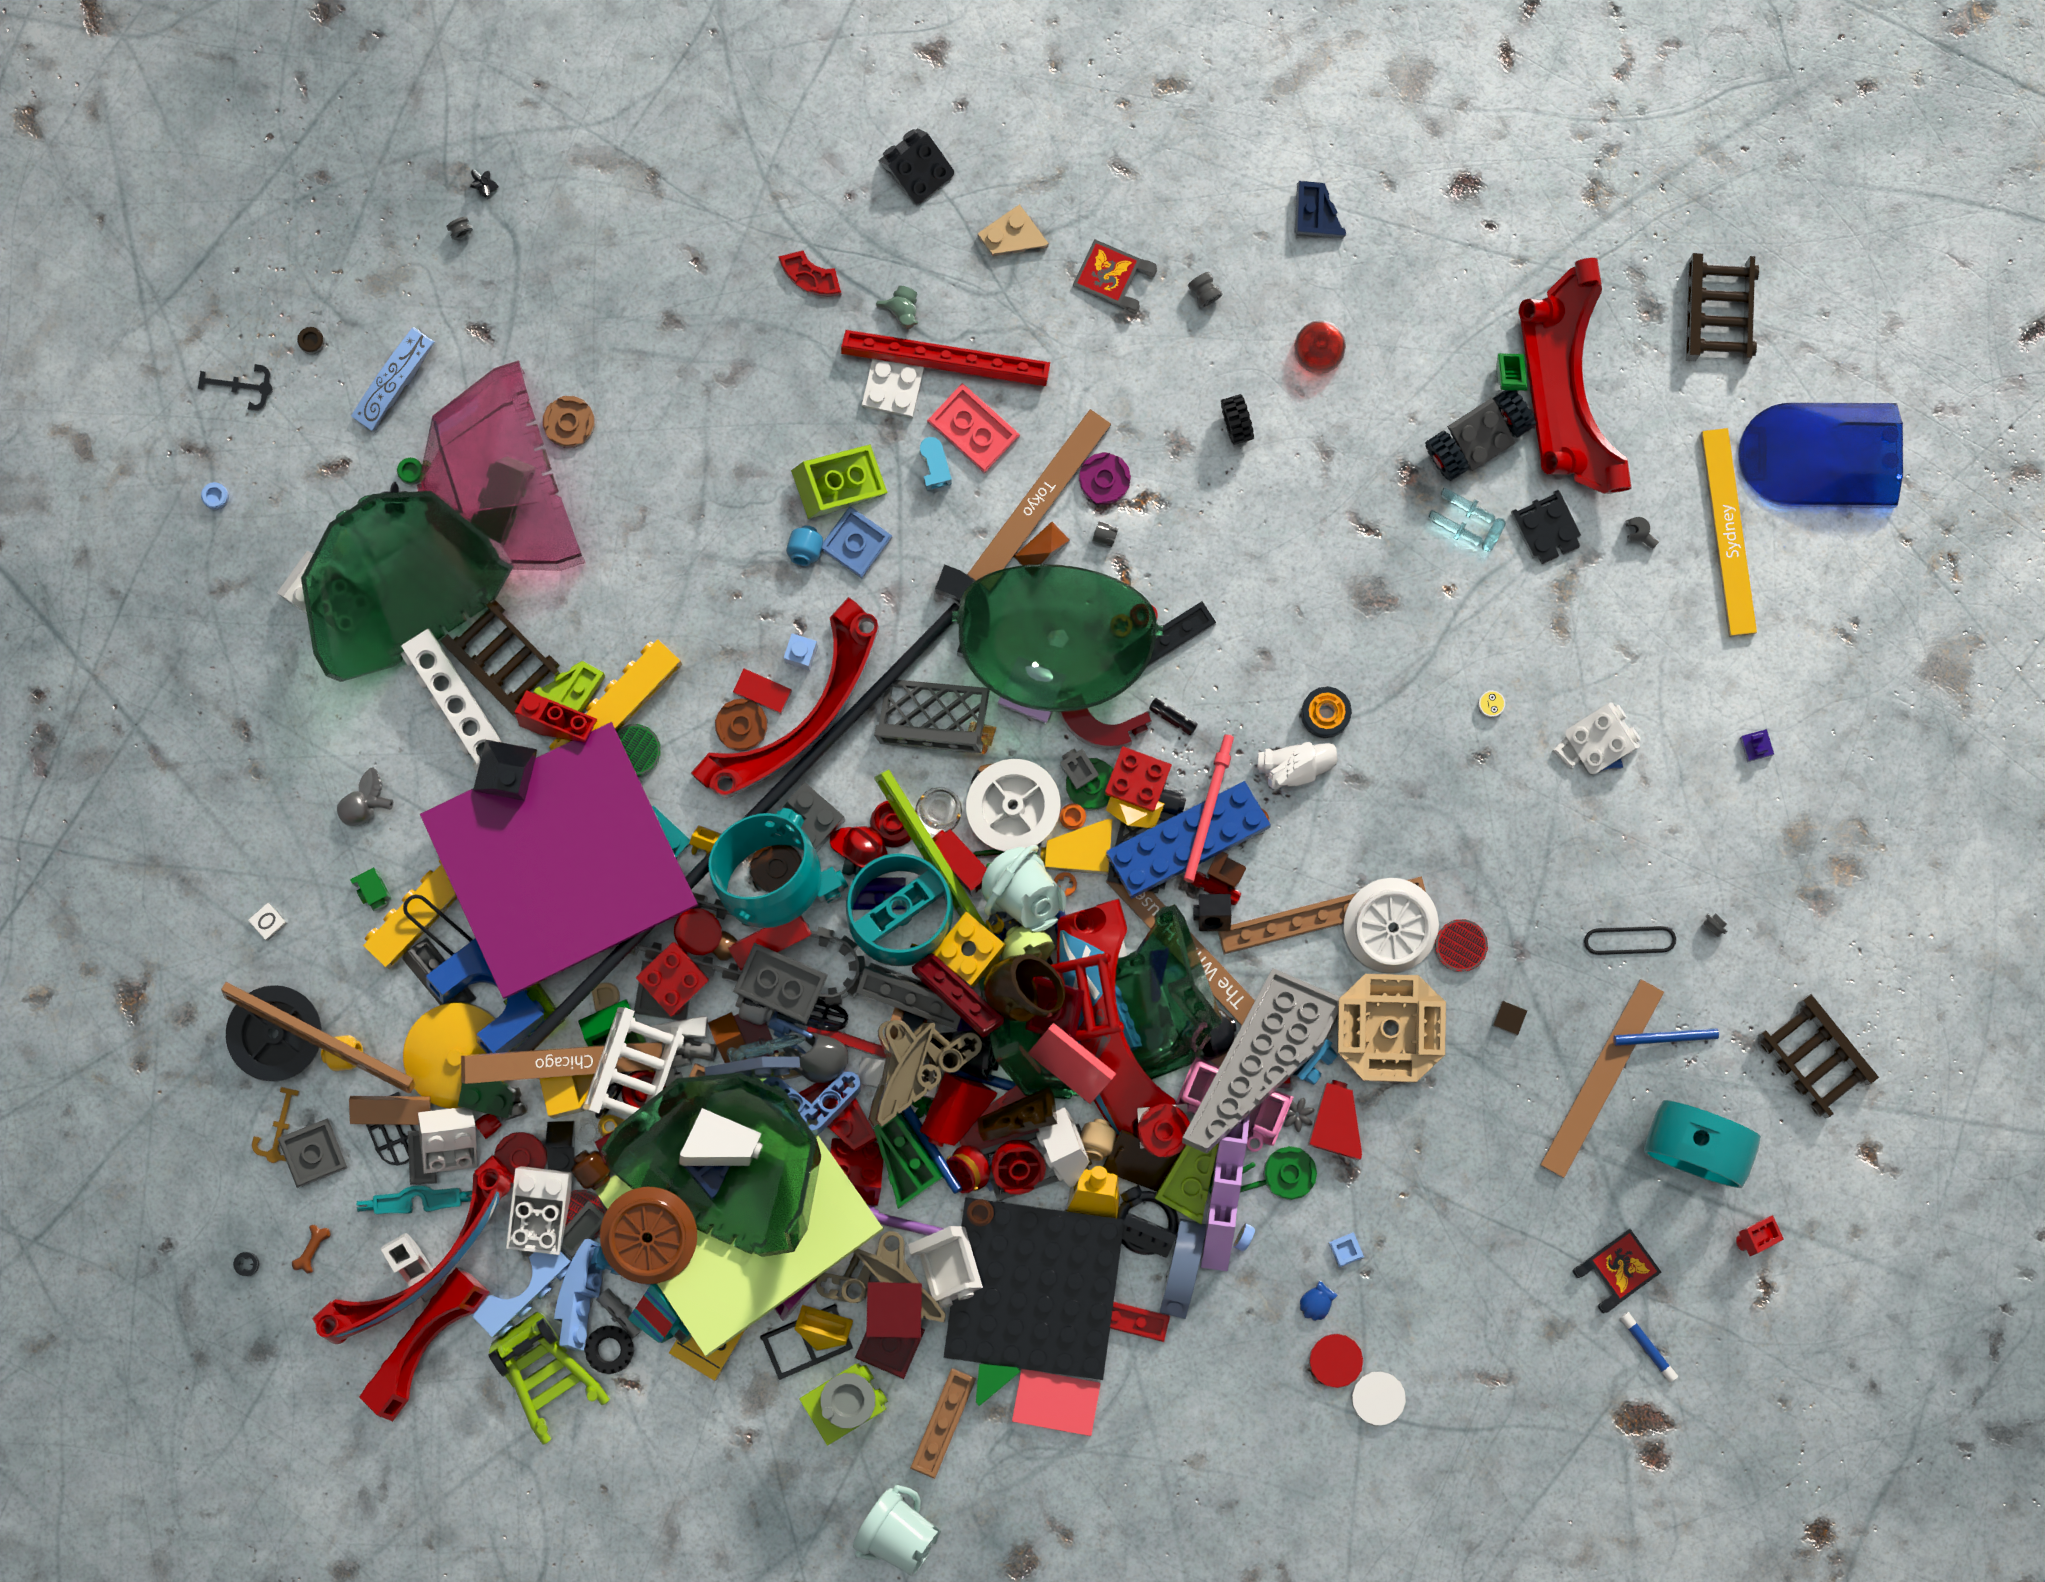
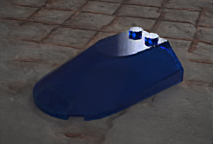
(1825, 454)

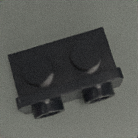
(1148, 1235)

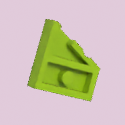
(574, 686)

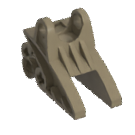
(903, 1066)
(887, 1267)

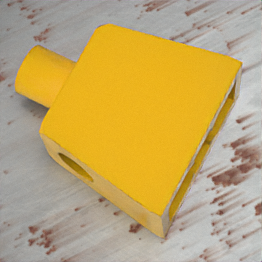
(1095, 1193)

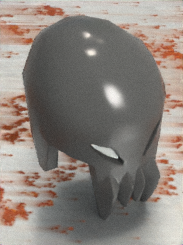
(823, 1061)

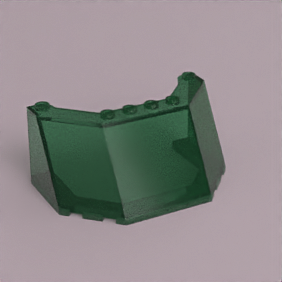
(1169, 1027)

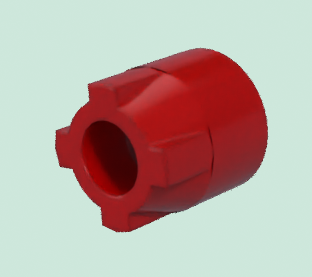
(487, 1125)

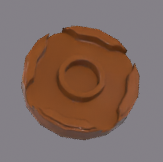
(741, 725)

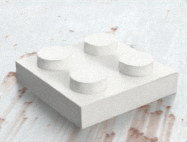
(893, 387)

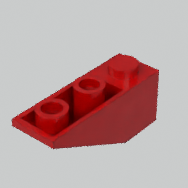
(552, 718)

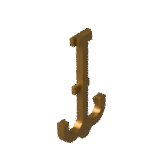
(273, 1154)

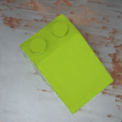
(838, 481)

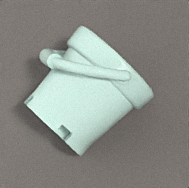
(1023, 889)
(896, 1532)

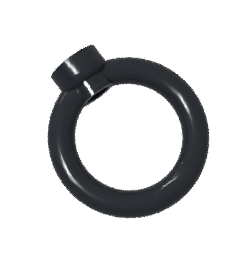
(1135, 1196)

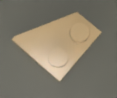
(1012, 233)

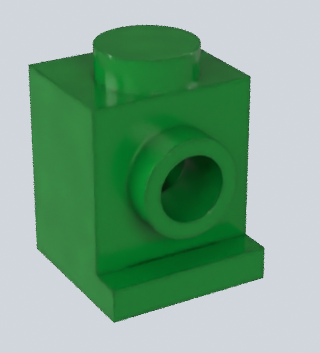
(371, 889)

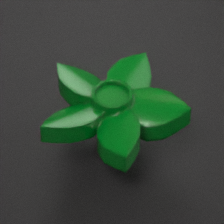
(923, 1106)

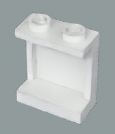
(948, 1265)

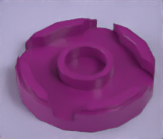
(1104, 478)

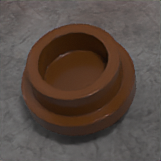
(980, 1212)

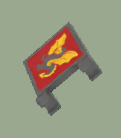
(1109, 273)

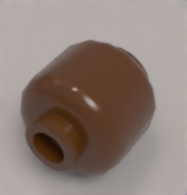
(590, 1170)

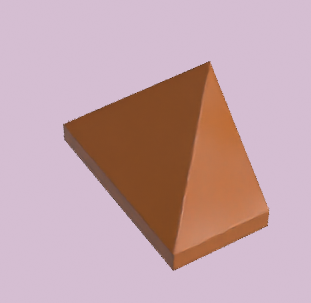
(1042, 546)

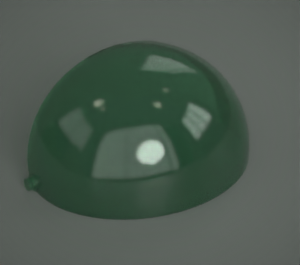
(1055, 635)

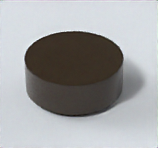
(311, 340)

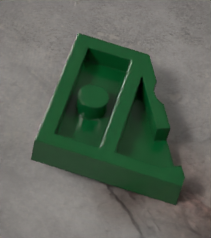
(488, 1097)

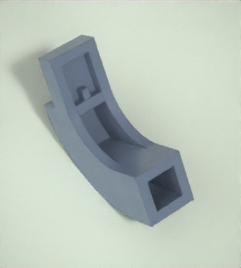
(1183, 1268)

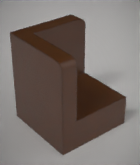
(1226, 870)

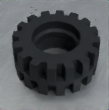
(595, 1339)

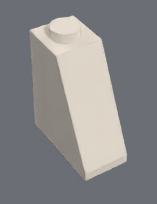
(720, 1143)

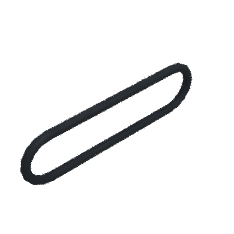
(438, 912)
(1630, 929)

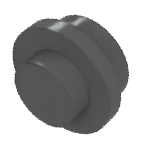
(1715, 924)

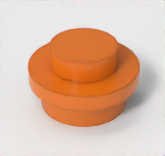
(1072, 816)

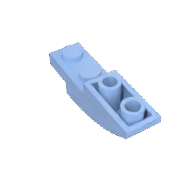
(573, 1303)

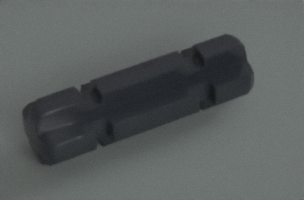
(1173, 716)

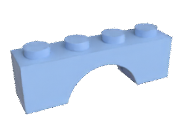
(497, 1313)

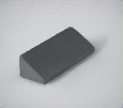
(424, 959)

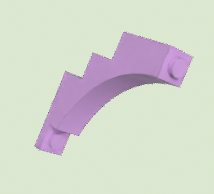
(1225, 1198)

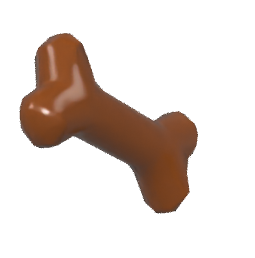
(317, 1237)

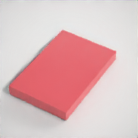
(973, 428)
(1071, 1063)
(1056, 1402)

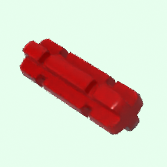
(1215, 887)

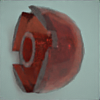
(1319, 347)

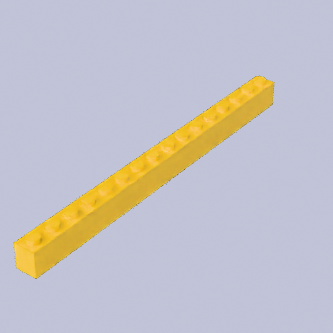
(618, 706)

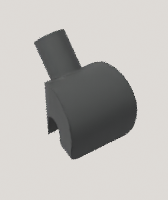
(1642, 531)

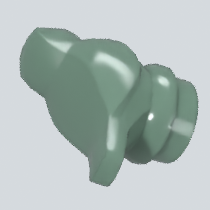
(902, 306)

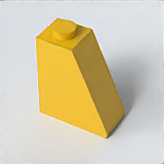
(1080, 850)

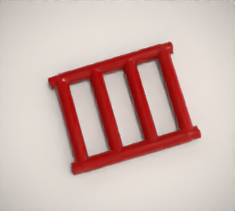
(1080, 966)

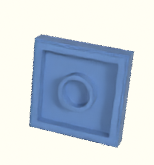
(855, 542)

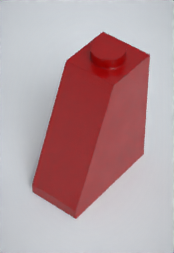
(961, 860)
(955, 1109)
(1336, 1122)

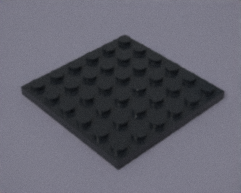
(1043, 1291)

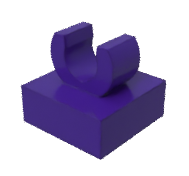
(1757, 745)

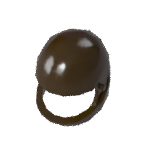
(1013, 992)

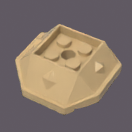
(1419, 1023)

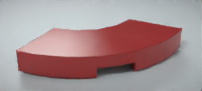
(808, 276)

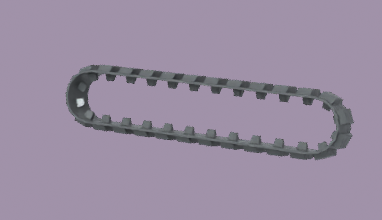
(732, 973)

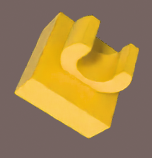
(704, 839)

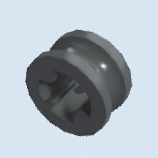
(459, 228)

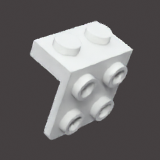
(1602, 738)

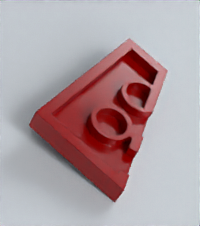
(850, 1124)
(972, 1136)

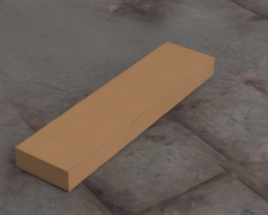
(943, 1423)

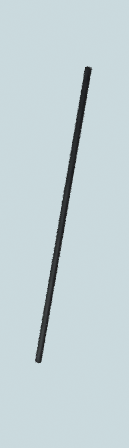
(761, 807)

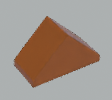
(726, 1034)

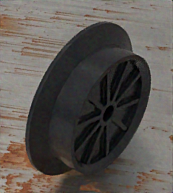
(251, 1038)

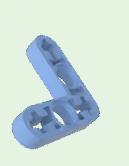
(810, 1111)

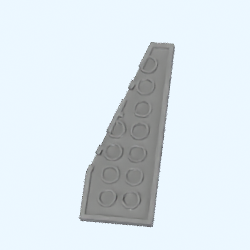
(1275, 1040)

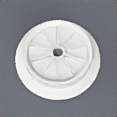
(1011, 784)
(1372, 912)

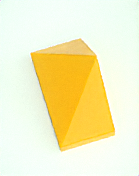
(1134, 815)
(822, 1328)

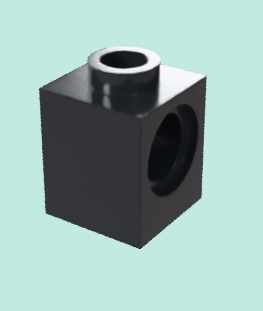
(1213, 912)

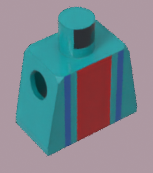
(658, 1317)

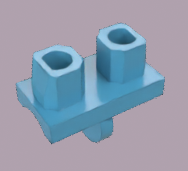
(1308, 1071)

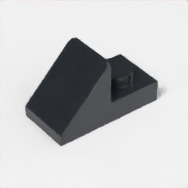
(560, 1145)

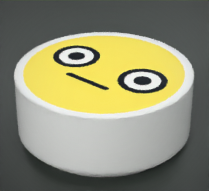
(1491, 704)

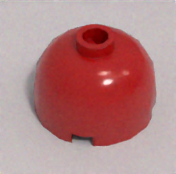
(1018, 1166)

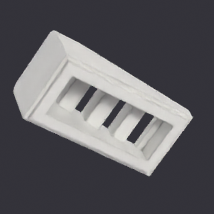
(693, 1027)

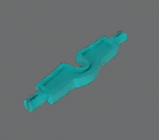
(403, 1201)

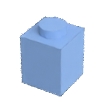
(800, 652)

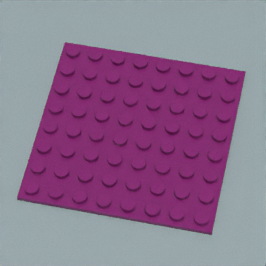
(564, 867)

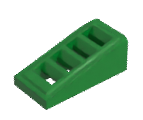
(1511, 372)

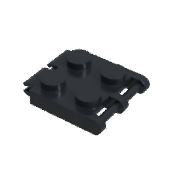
(1547, 528)

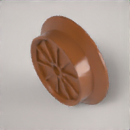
(663, 1217)

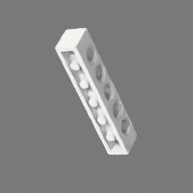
(427, 644)

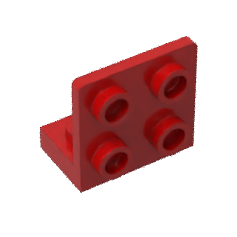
(1138, 779)
(672, 979)
(861, 1167)

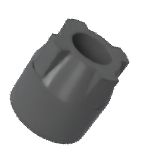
(1105, 534)

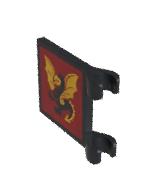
(1622, 1268)

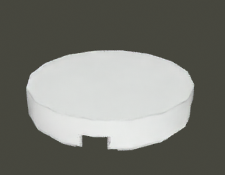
(1378, 1398)

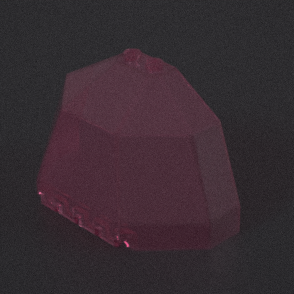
(488, 469)

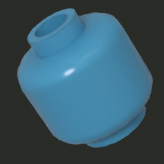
(804, 545)

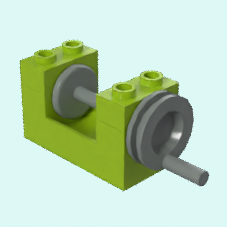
(844, 1403)

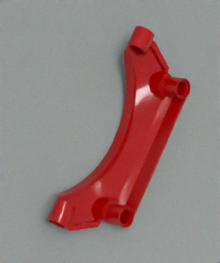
(1554, 352)

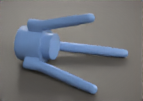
(781, 1027)

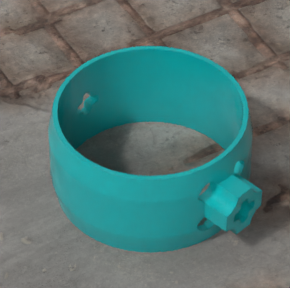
(752, 835)

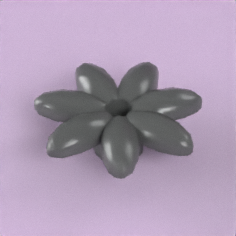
(1303, 1112)

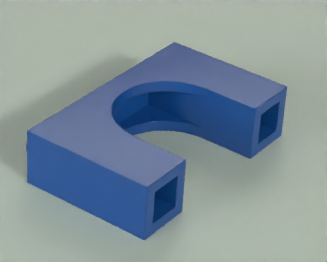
(469, 967)

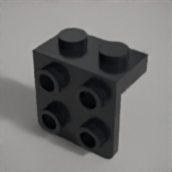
(917, 165)

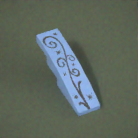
(393, 378)

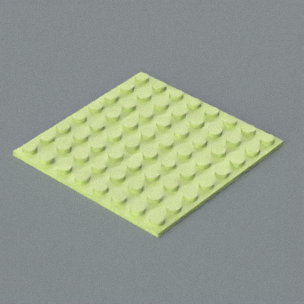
(731, 1289)

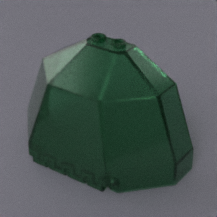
(393, 573)
(757, 1204)

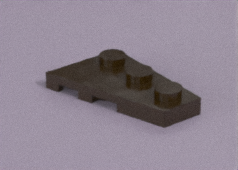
(1020, 1116)

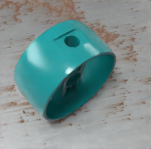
(913, 897)
(1702, 1144)

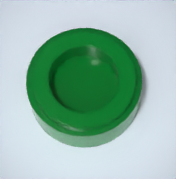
(409, 471)

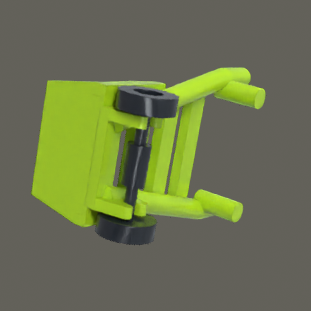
(519, 1341)

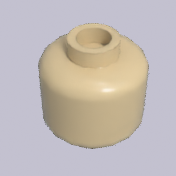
(1098, 1139)

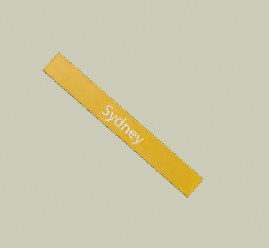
(1728, 532)

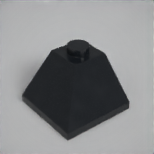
(505, 770)

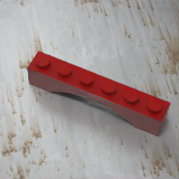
(391, 1385)

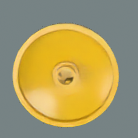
(436, 1047)

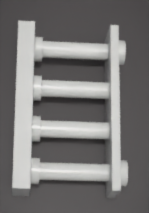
(616, 1048)

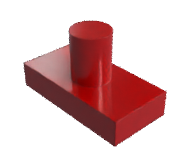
(1759, 1236)

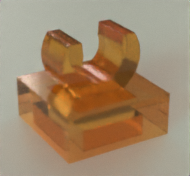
(987, 735)

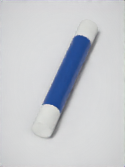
(1648, 1346)

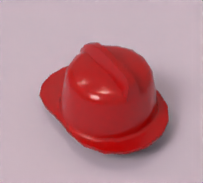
(858, 844)

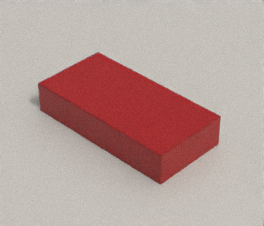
(762, 691)

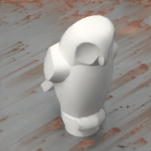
(1296, 763)

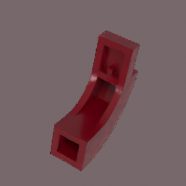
(1103, 735)

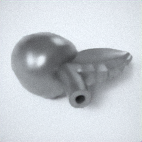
(358, 805)

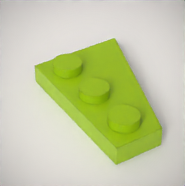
(1188, 1182)

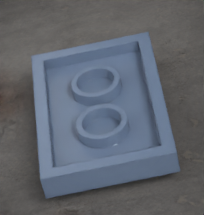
(759, 1067)

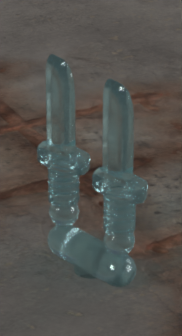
(1471, 508)
(762, 1047)

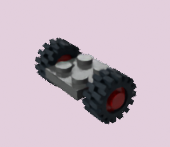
(1480, 434)

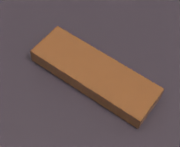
(387, 1109)

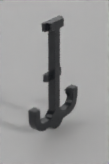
(264, 388)

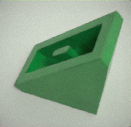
(991, 1379)

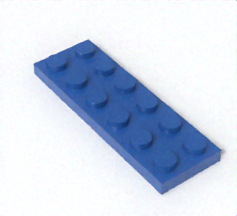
(1166, 848)

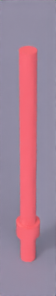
(1221, 762)

